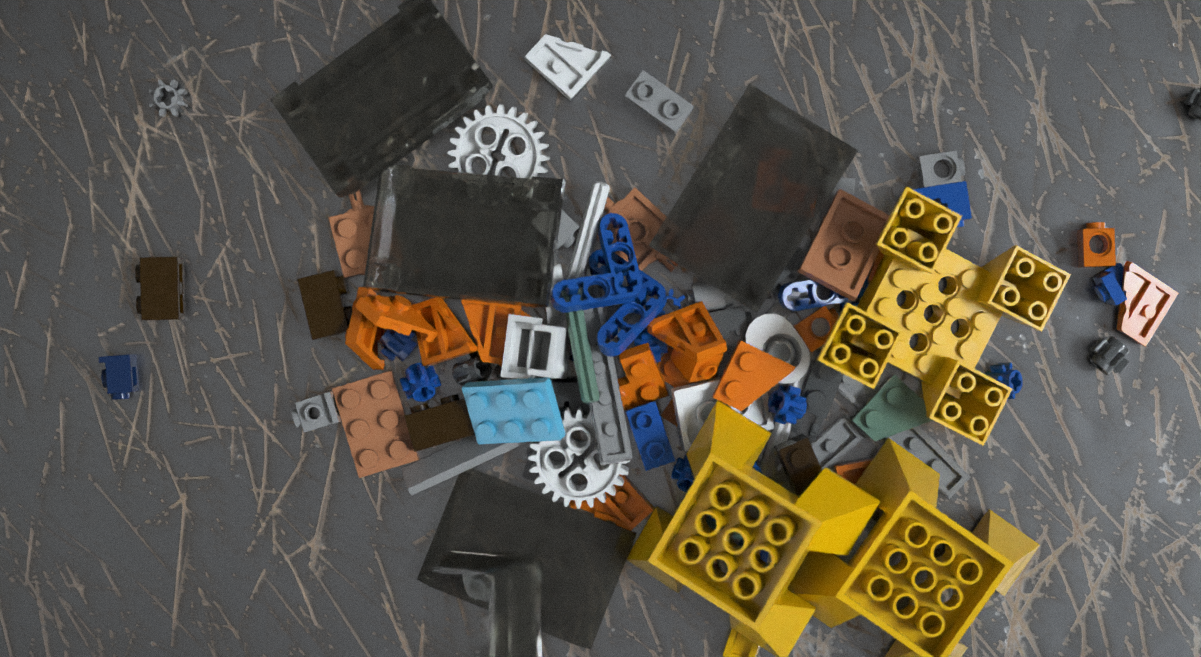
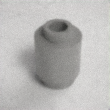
(710, 296)

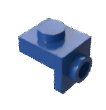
(1109, 285)

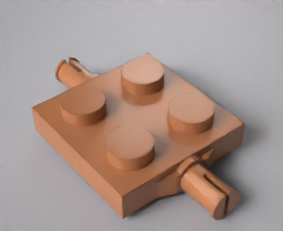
(643, 223)
(352, 236)

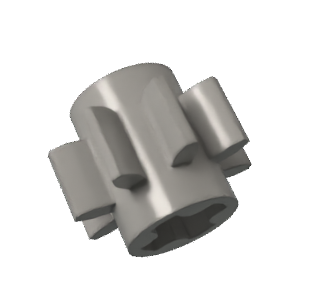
(159, 96)

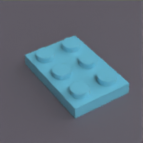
(513, 411)

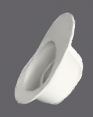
(780, 339)

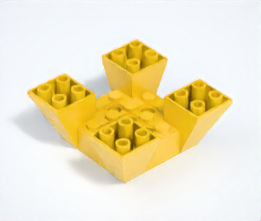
(914, 262)
(870, 587)
(753, 592)

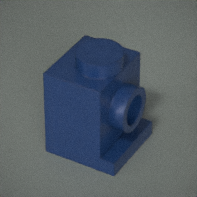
(120, 375)

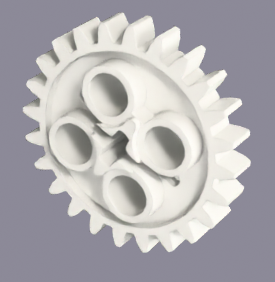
(471, 144)
(599, 477)

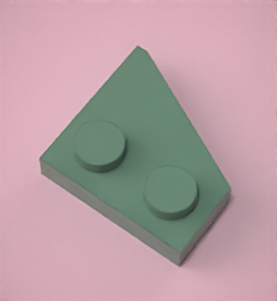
(891, 411)

